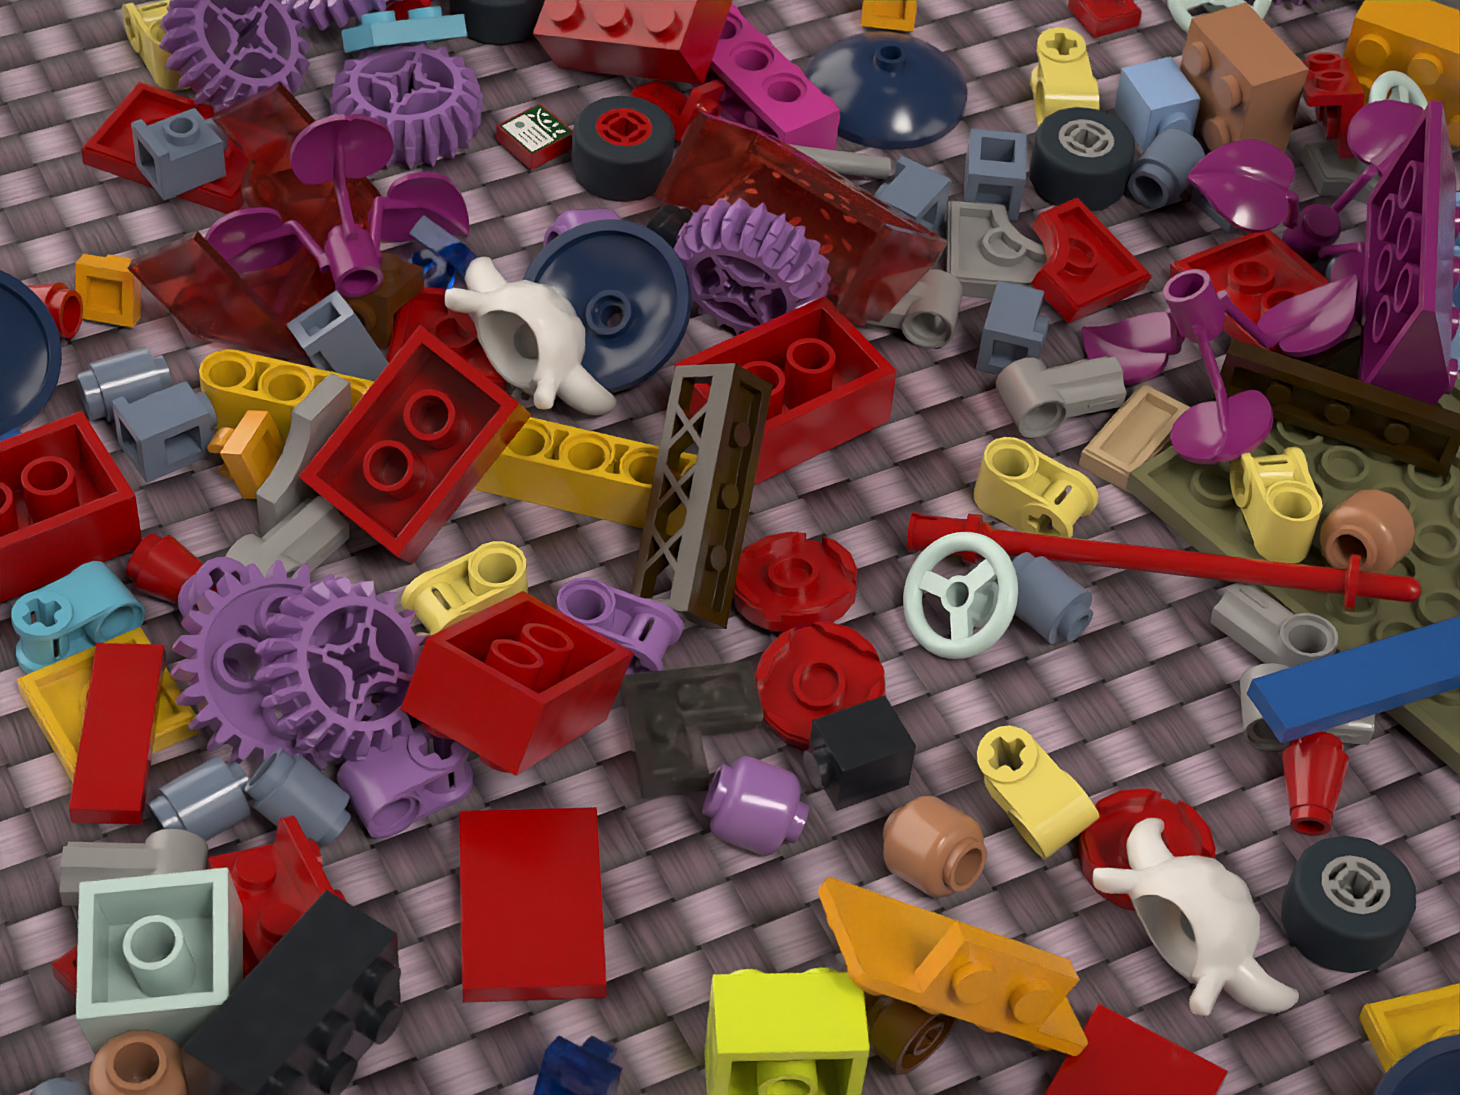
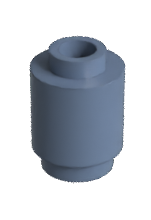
(1163, 168)
(127, 374)
(1050, 599)
(295, 787)
(202, 800)

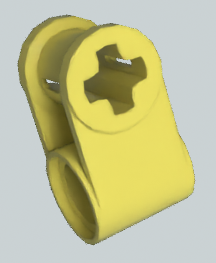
(145, 37)
(1063, 74)
(1029, 489)
(1277, 503)
(466, 585)
(1038, 796)

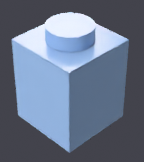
(1155, 99)

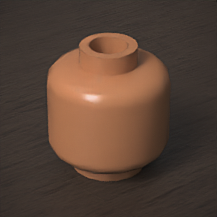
(1369, 526)
(934, 846)
(138, 1065)

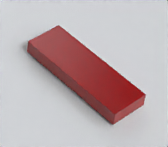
(118, 734)

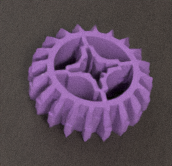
(233, 48)
(418, 94)
(749, 264)
(318, 688)

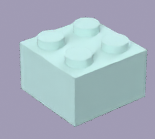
(156, 953)

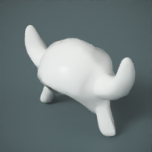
(530, 338)
(1197, 921)

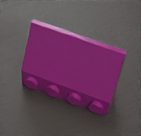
(1412, 267)

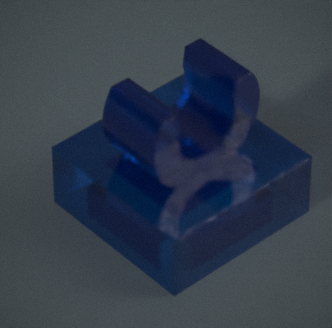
(441, 251)
(578, 1069)

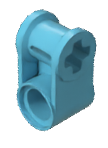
(74, 614)

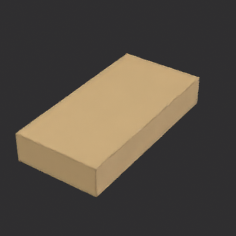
(1132, 435)

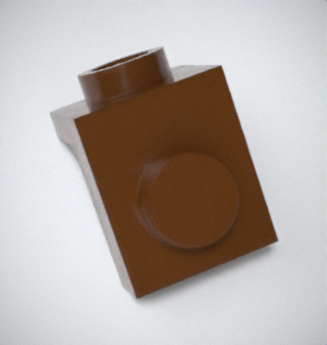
(377, 308)

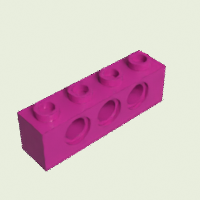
(768, 89)

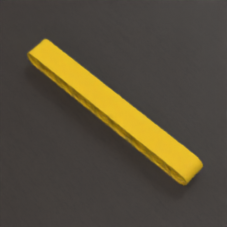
(541, 465)

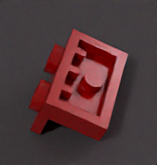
(1335, 95)
(275, 886)

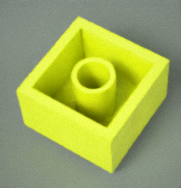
(786, 1034)

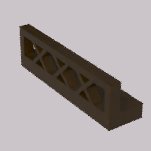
(1345, 407)
(714, 491)

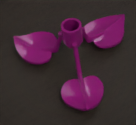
(338, 150)
(1252, 178)
(1195, 311)

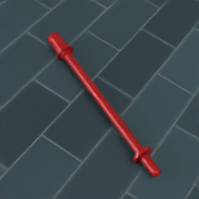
(1347, 582)

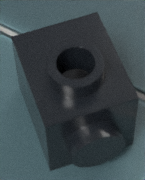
(859, 753)

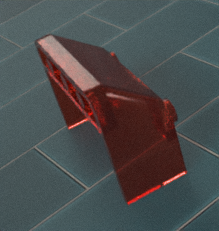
(870, 245)
(256, 306)

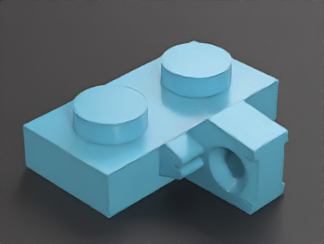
(383, 29)

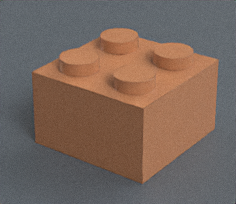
(1244, 78)

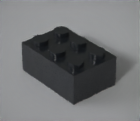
(303, 1010)

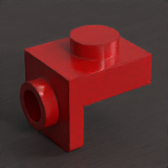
(680, 108)

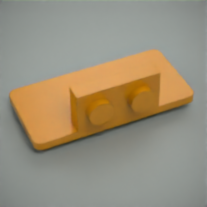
(953, 967)

